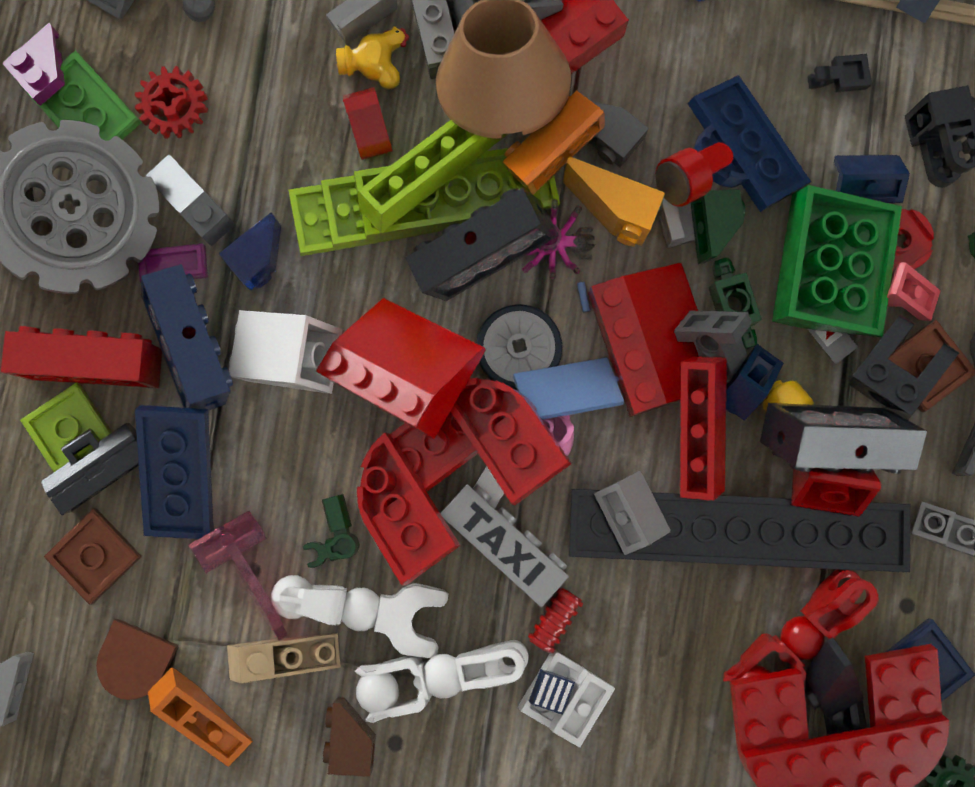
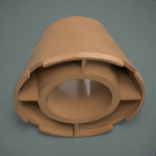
(502, 71)

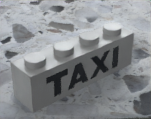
(504, 545)

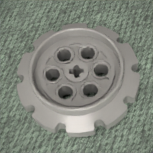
(127, 200)

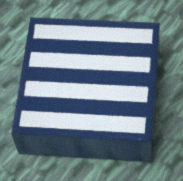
(551, 691)

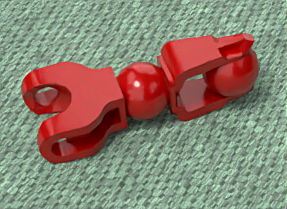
(802, 637)

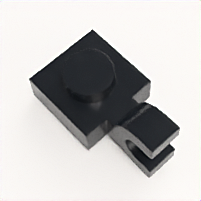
(846, 72)

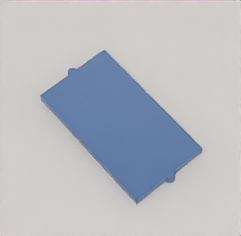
(570, 388)

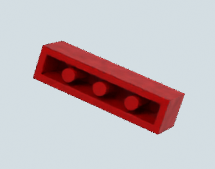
(703, 427)

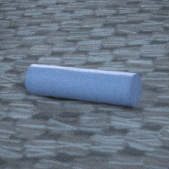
(583, 297)

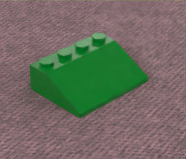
(837, 262)

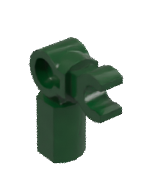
(343, 543)

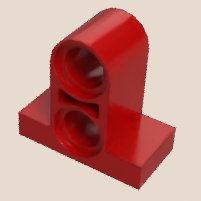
(367, 123)

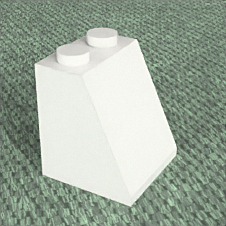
(281, 350)

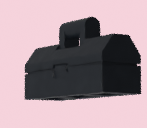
(88, 476)

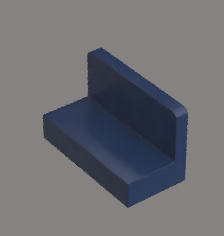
(872, 177)

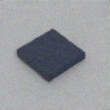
(952, 667)

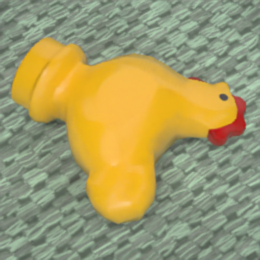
(374, 57)

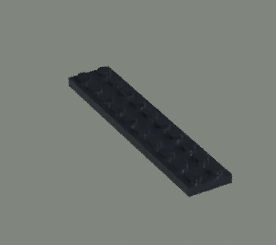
(753, 533)

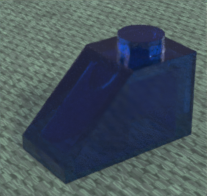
(255, 253)

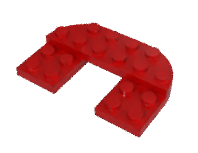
(407, 464)
(896, 751)

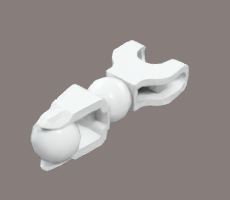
(362, 609)
(439, 677)

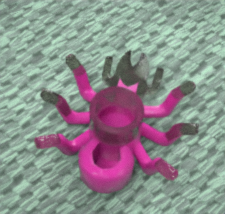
(575, 242)

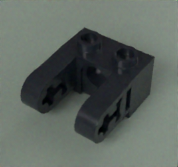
(937, 126)
(892, 385)

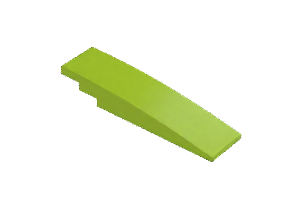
(330, 216)

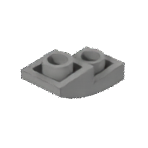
(945, 528)

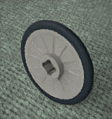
(514, 325)

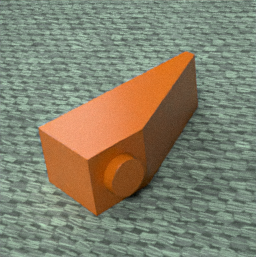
(197, 717)

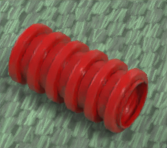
(555, 620)

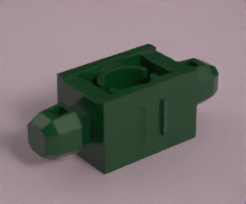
(724, 270)

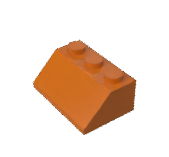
(549, 147)

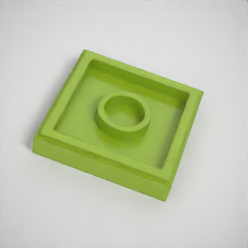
(61, 422)

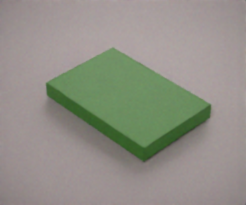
(89, 100)

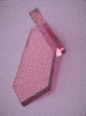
(228, 544)

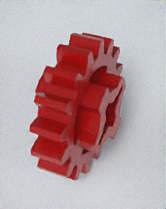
(157, 101)

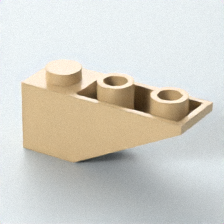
(282, 657)

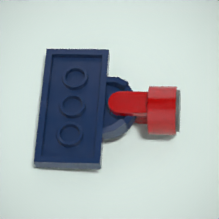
(732, 151)

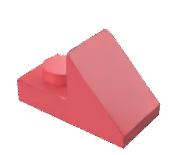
(912, 292)

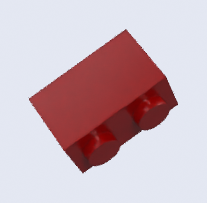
(836, 492)

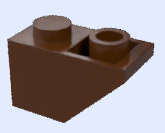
(350, 743)

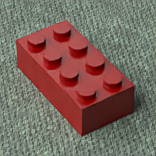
(81, 358)

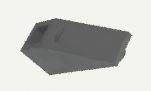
(619, 136)

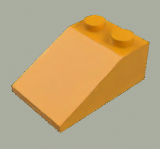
(617, 202)

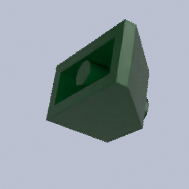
(716, 221)

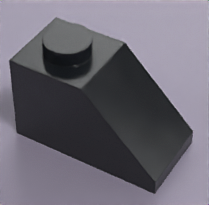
(832, 681)

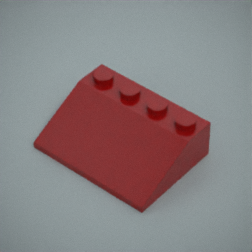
(586, 29)
(638, 328)
(402, 365)

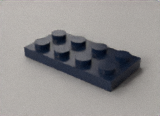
(174, 471)

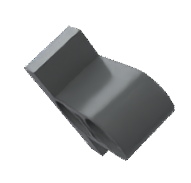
(717, 336)

